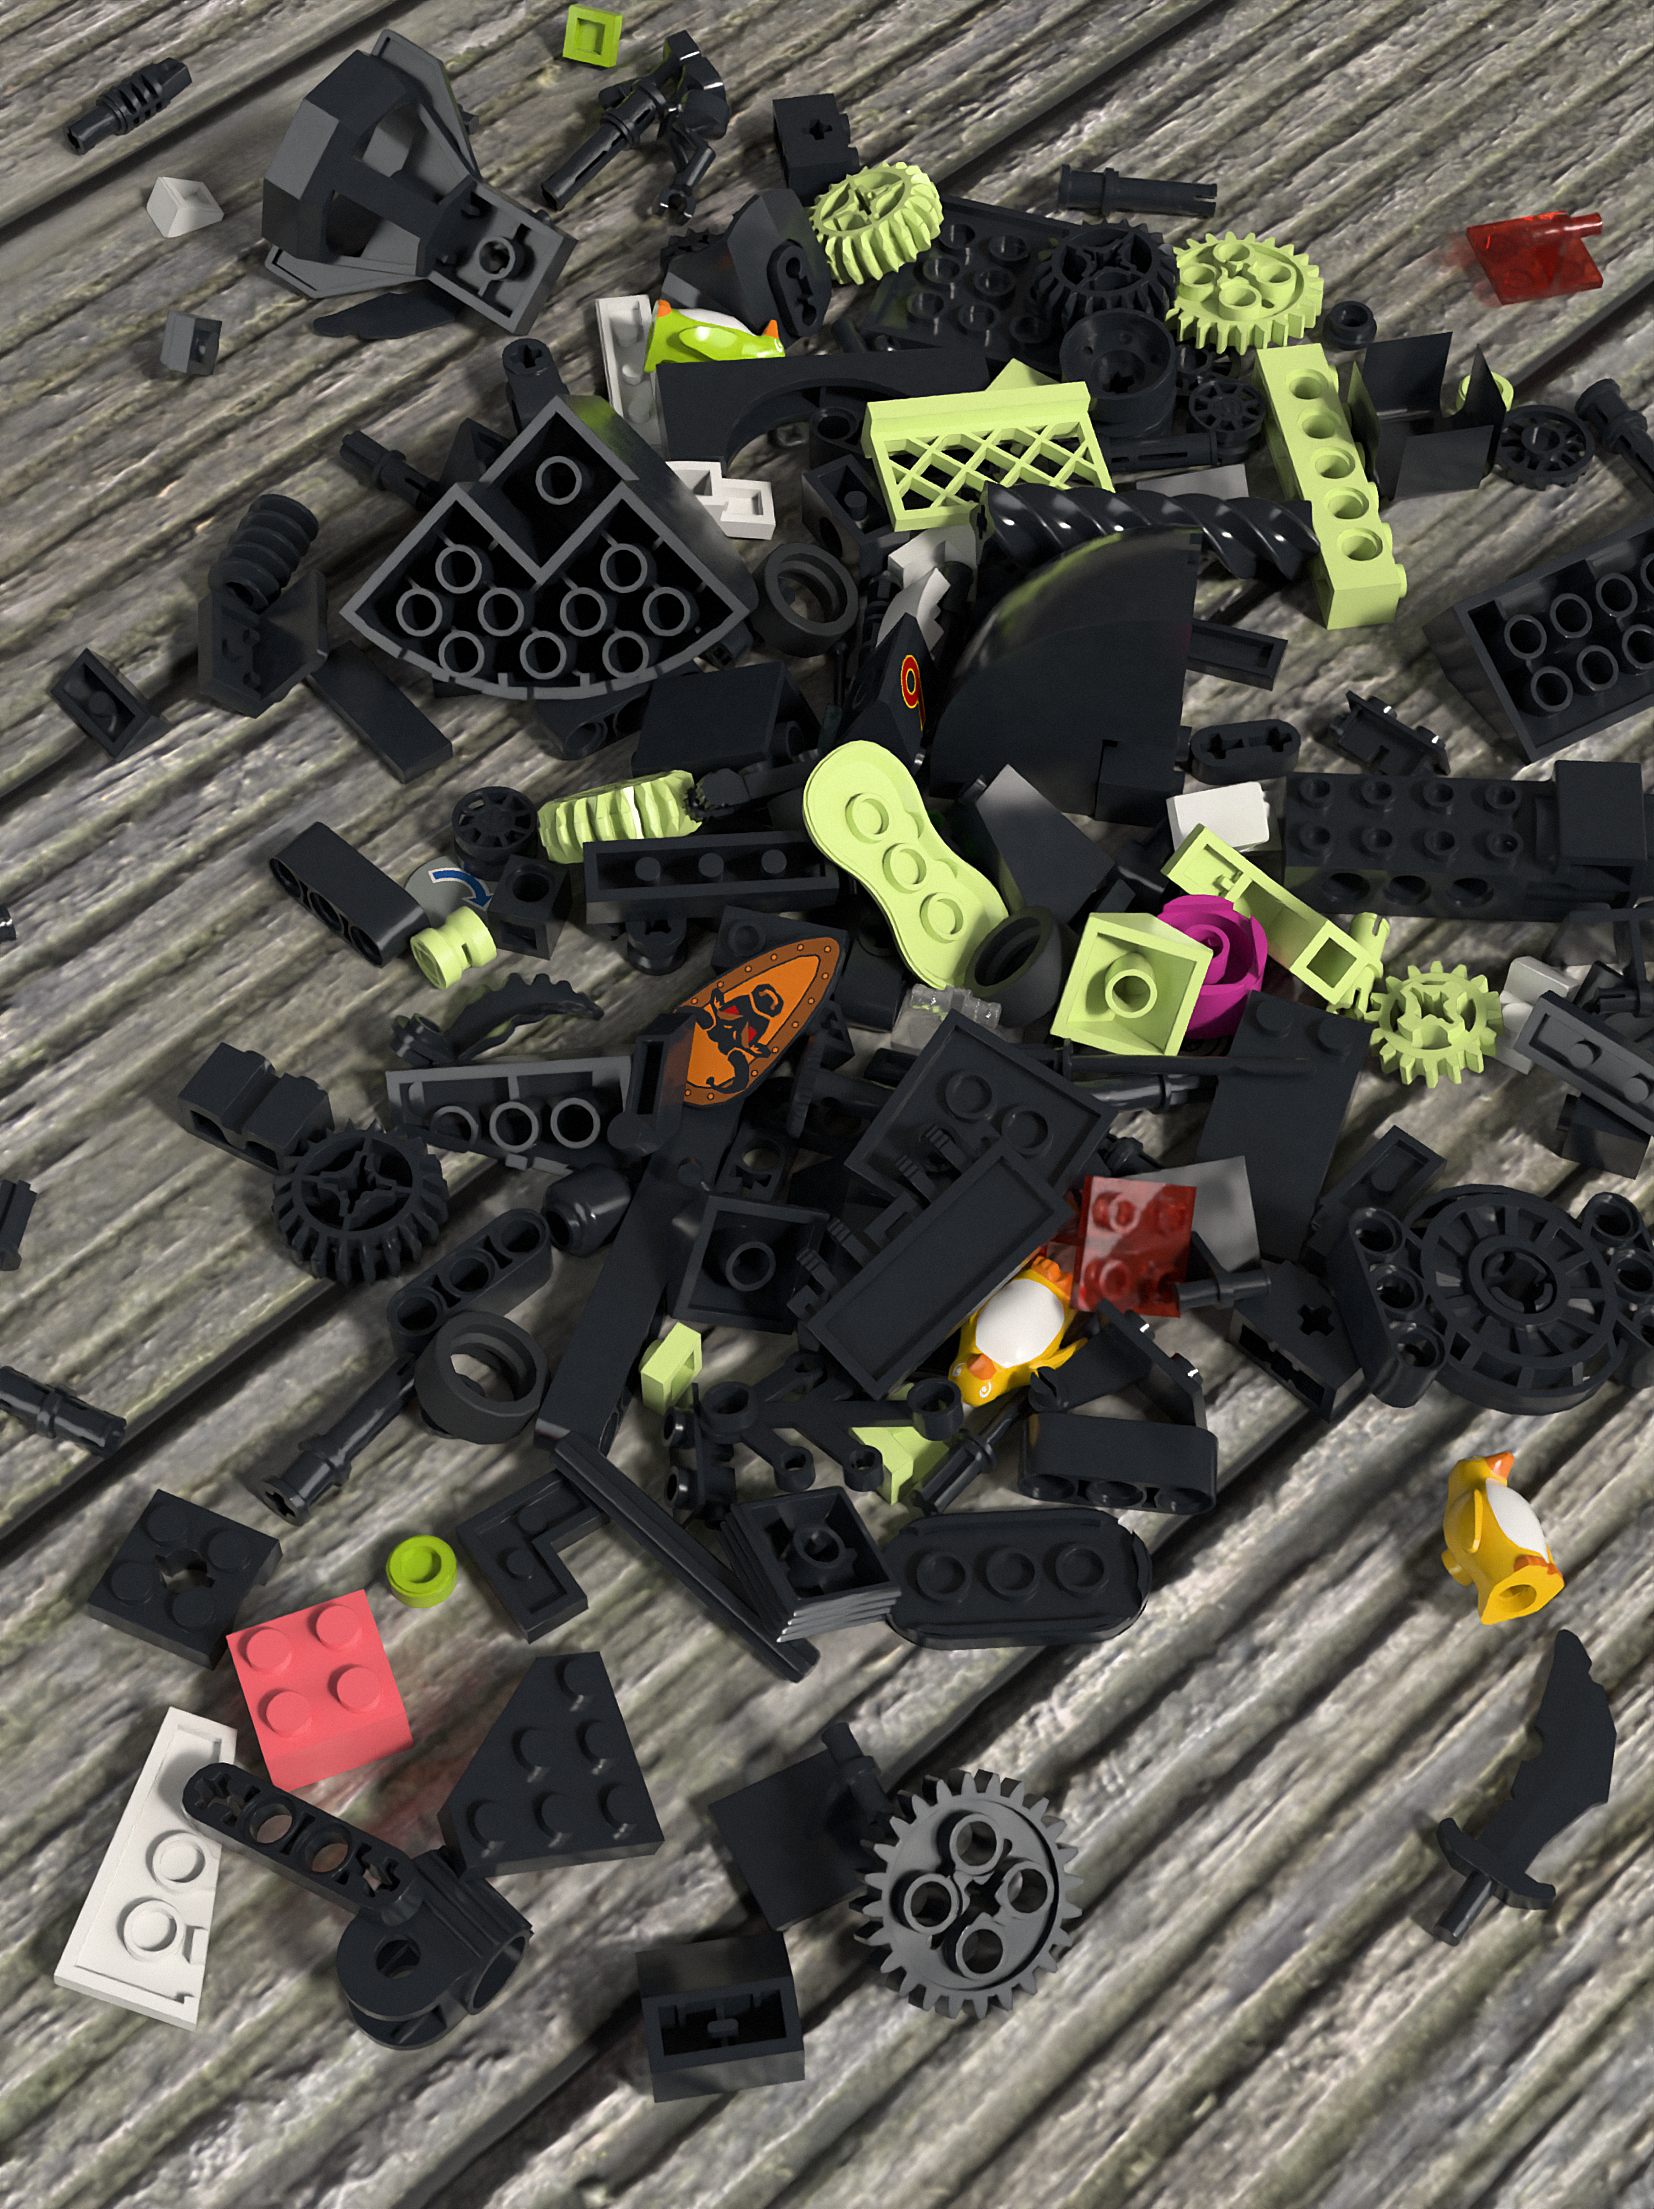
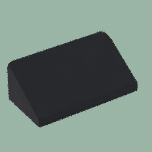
(109, 706)

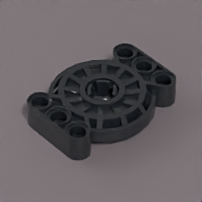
(1498, 1298)

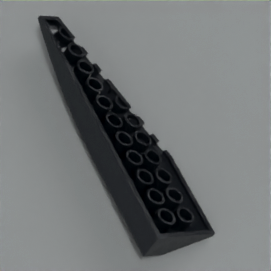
(1557, 645)

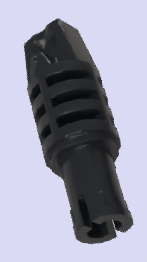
(128, 104)

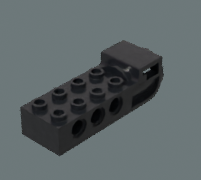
(1469, 843)

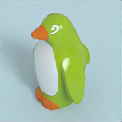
(704, 336)

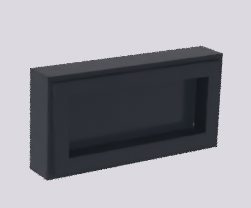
(1235, 654)

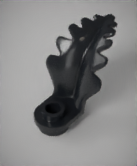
(487, 1020)

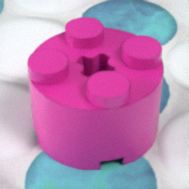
(1236, 961)

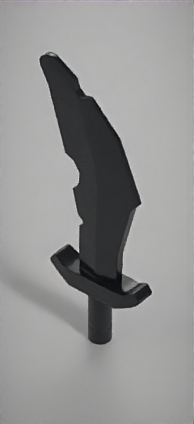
(403, 313)
(1546, 1794)

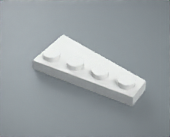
(155, 1893)

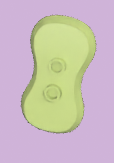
(875, 827)

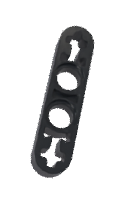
(307, 1835)

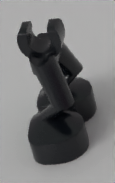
(682, 64)
(686, 138)

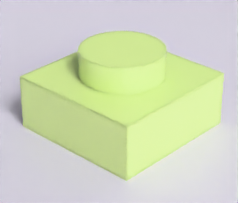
(670, 1367)

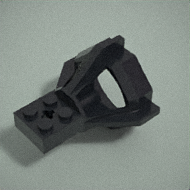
(410, 203)

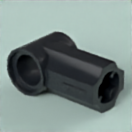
(1141, 866)

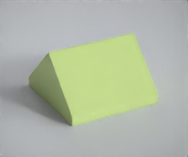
(1131, 985)

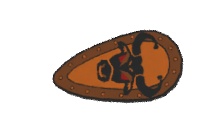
(756, 1017)

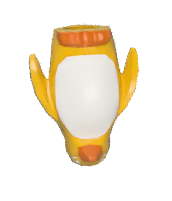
(1015, 1334)
(1496, 1541)

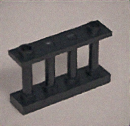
(1597, 1054)

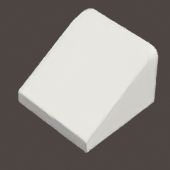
(182, 206)

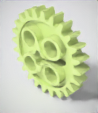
(1243, 293)

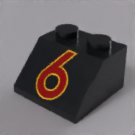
(892, 696)

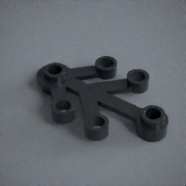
(746, 1414)

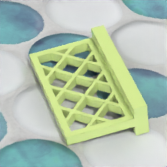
(977, 423)

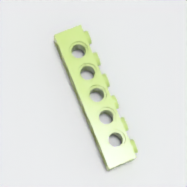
(1322, 463)

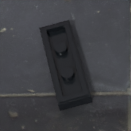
(380, 713)

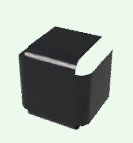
(1402, 426)

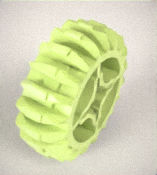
(876, 221)
(617, 811)

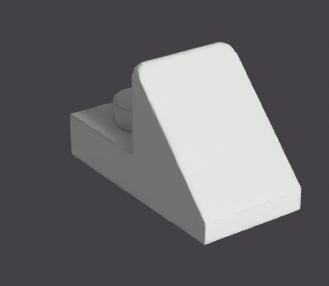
(931, 550)
(1235, 813)
(1524, 984)

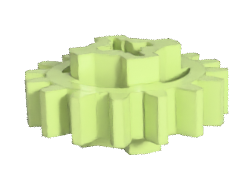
(1435, 1024)

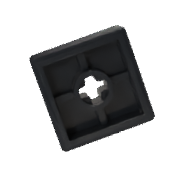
(808, 1563)

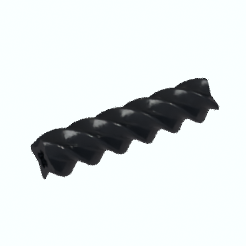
(1239, 532)

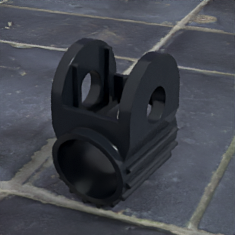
(460, 1952)

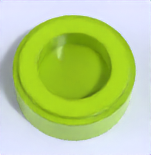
(422, 1571)

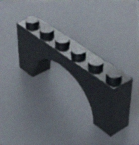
(721, 406)

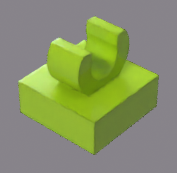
(592, 35)

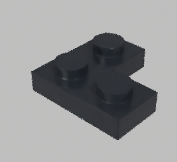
(518, 1547)

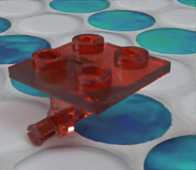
(1537, 255)
(1130, 1244)

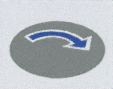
(445, 887)

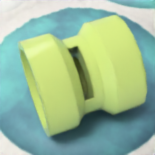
(453, 947)

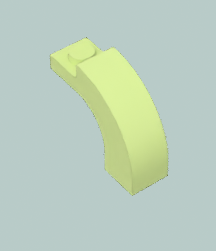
(1295, 933)

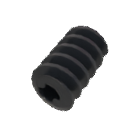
(263, 552)

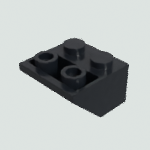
(720, 2016)

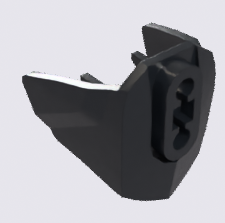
(758, 270)

